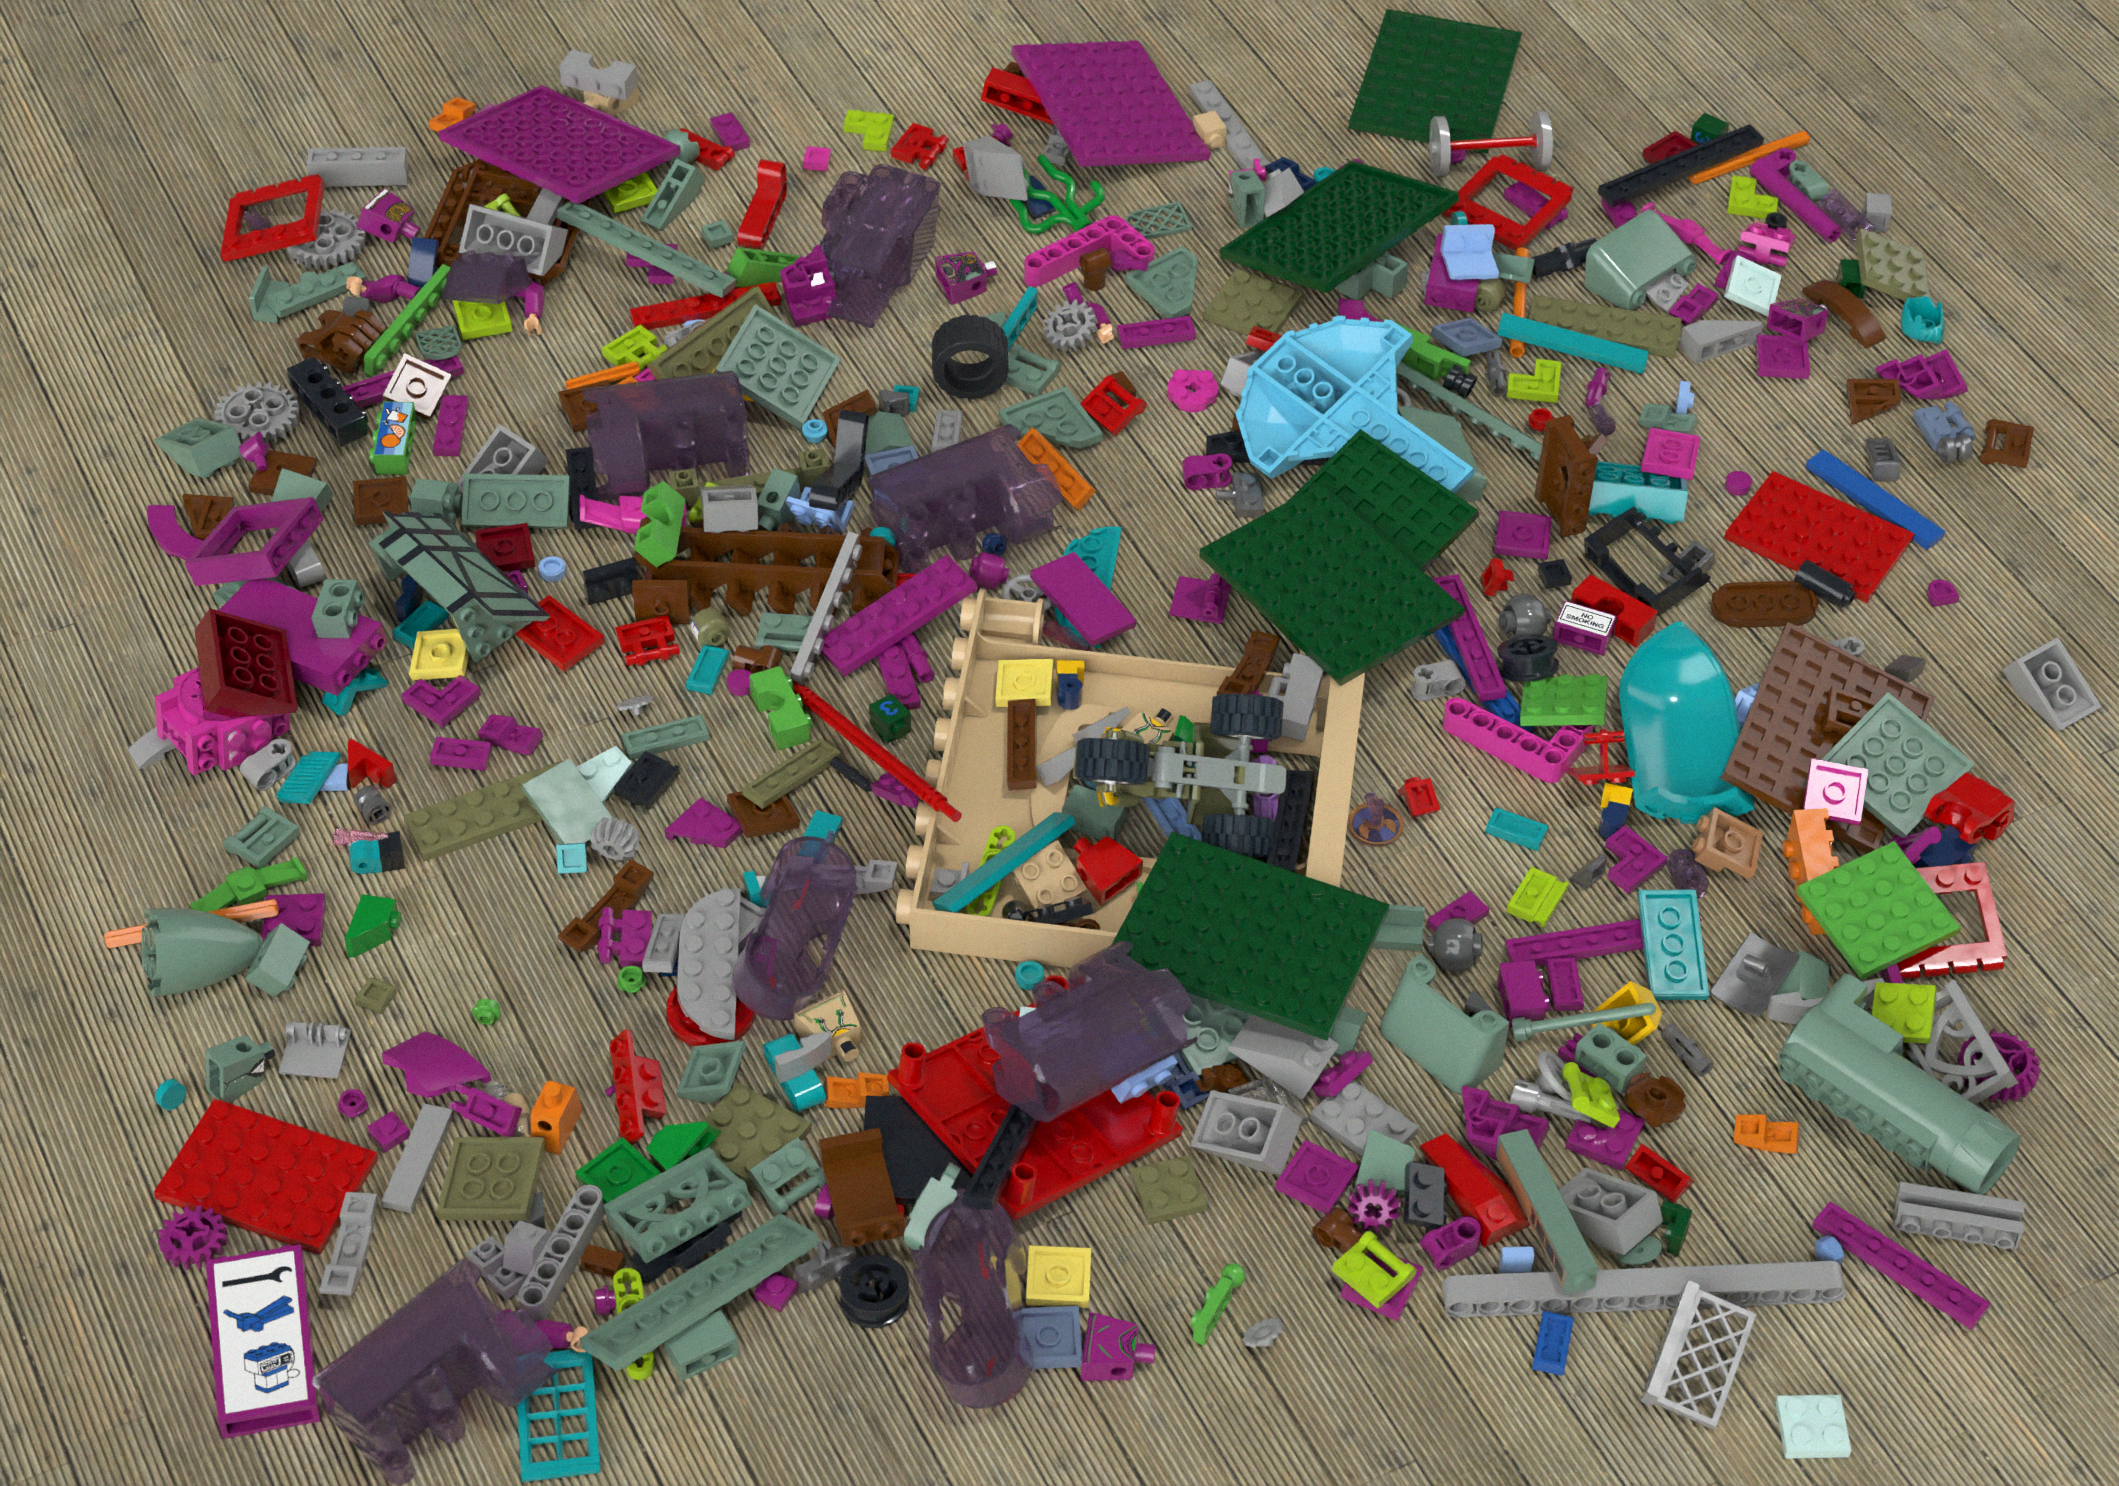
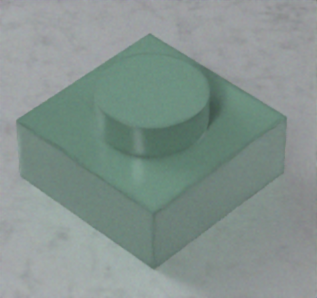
(717, 234)

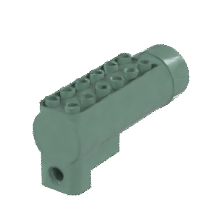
(1860, 1074)

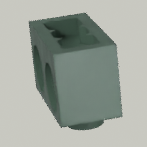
(337, 608)
(1610, 1057)

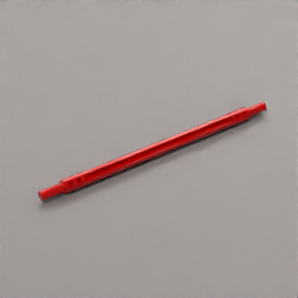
(876, 752)

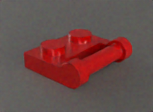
(1107, 411)

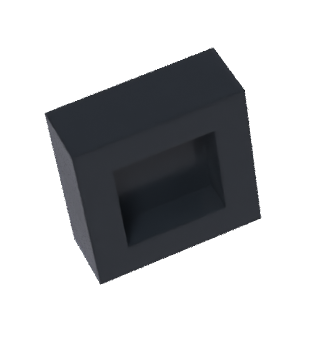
(1554, 573)

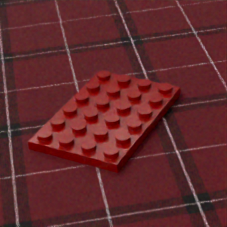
(1801, 524)
(266, 1175)

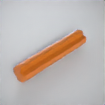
(611, 374)

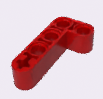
(764, 205)

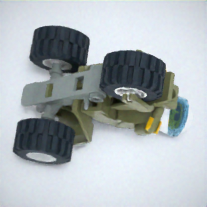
(1208, 772)

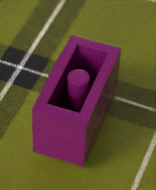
(1522, 991)

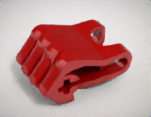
(1972, 808)

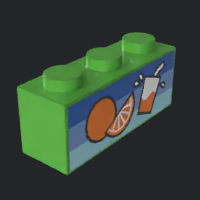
(394, 438)

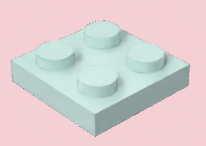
(1752, 285)
(1813, 1426)

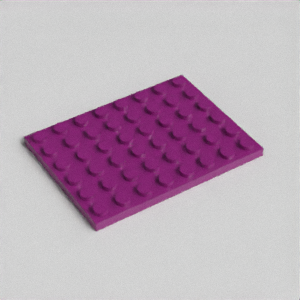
(1110, 103)
(559, 143)

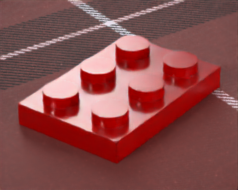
(562, 637)

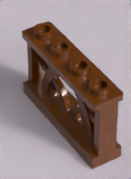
(1560, 453)

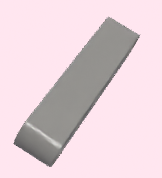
(562, 1240)

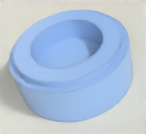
(552, 569)

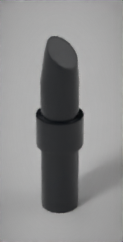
(851, 774)

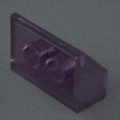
(485, 277)

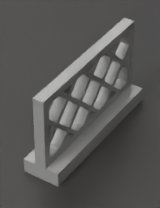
(1671, 1347)

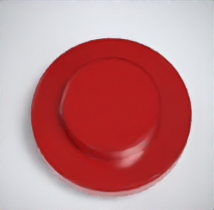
(1538, 419)

